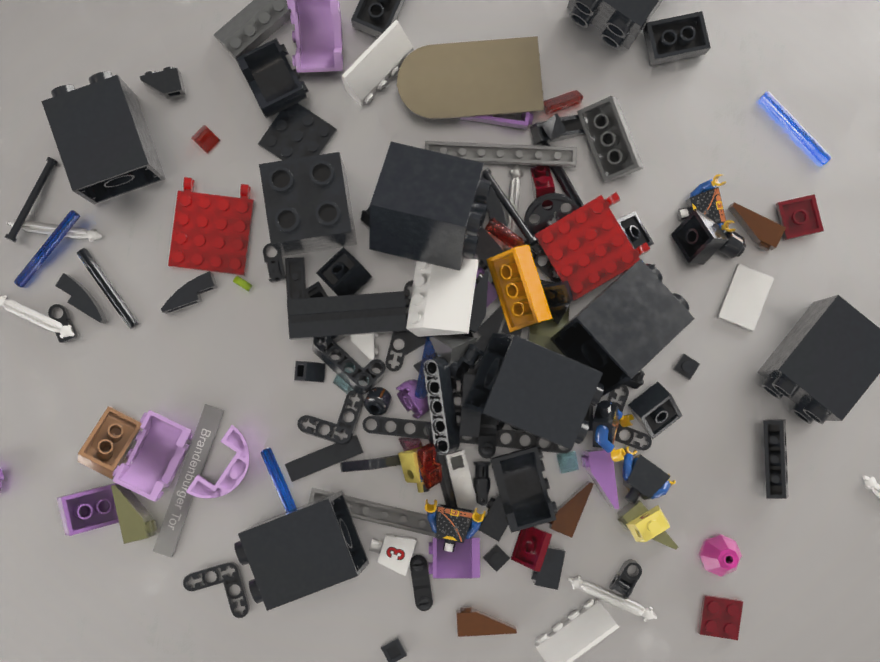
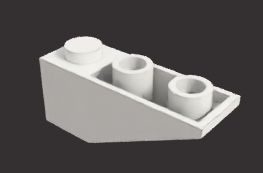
(461, 479)

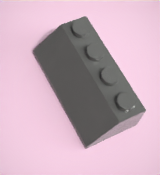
(253, 26)
(610, 139)

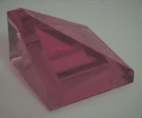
(410, 443)

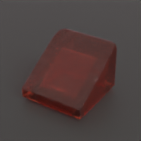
(205, 138)

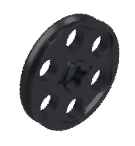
(547, 214)

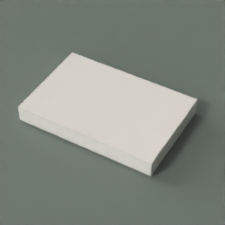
(745, 297)

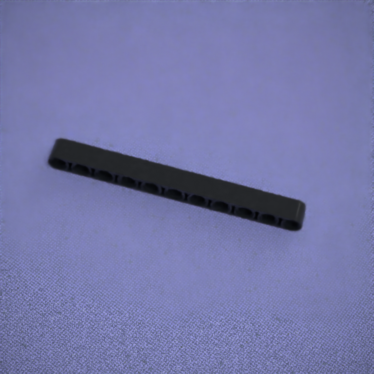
(419, 433)

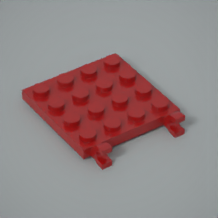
(211, 231)
(589, 246)

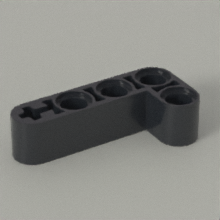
(338, 366)

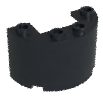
(272, 77)
(523, 488)

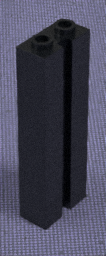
(347, 315)

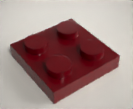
(799, 217)
(531, 548)
(720, 617)

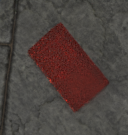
(562, 102)
(504, 234)

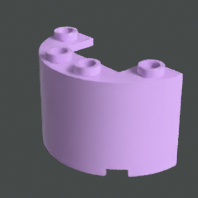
(317, 35)
(155, 456)
(233, 473)

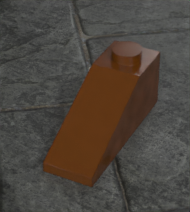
(759, 228)
(571, 511)
(477, 623)

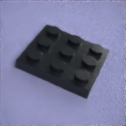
(297, 134)

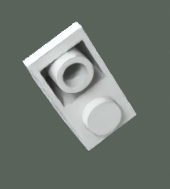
(366, 344)

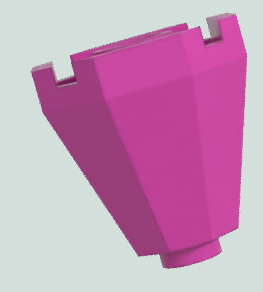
(720, 555)

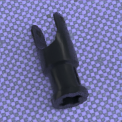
(481, 481)

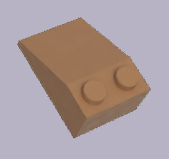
(109, 442)

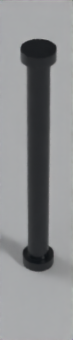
(31, 199)
(531, 240)

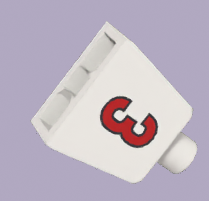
(394, 552)

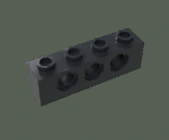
(775, 458)

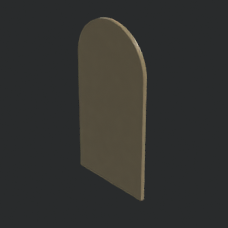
(472, 78)

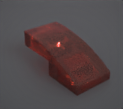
(430, 470)

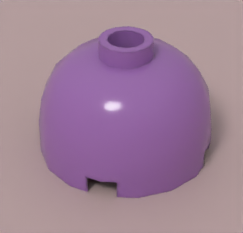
(409, 401)

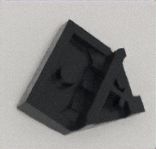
(558, 298)

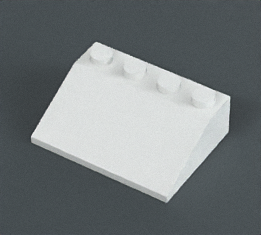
(377, 64)
(442, 299)
(577, 633)

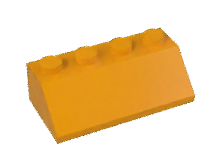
(519, 288)

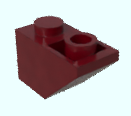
(542, 183)

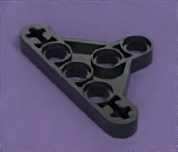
(411, 341)

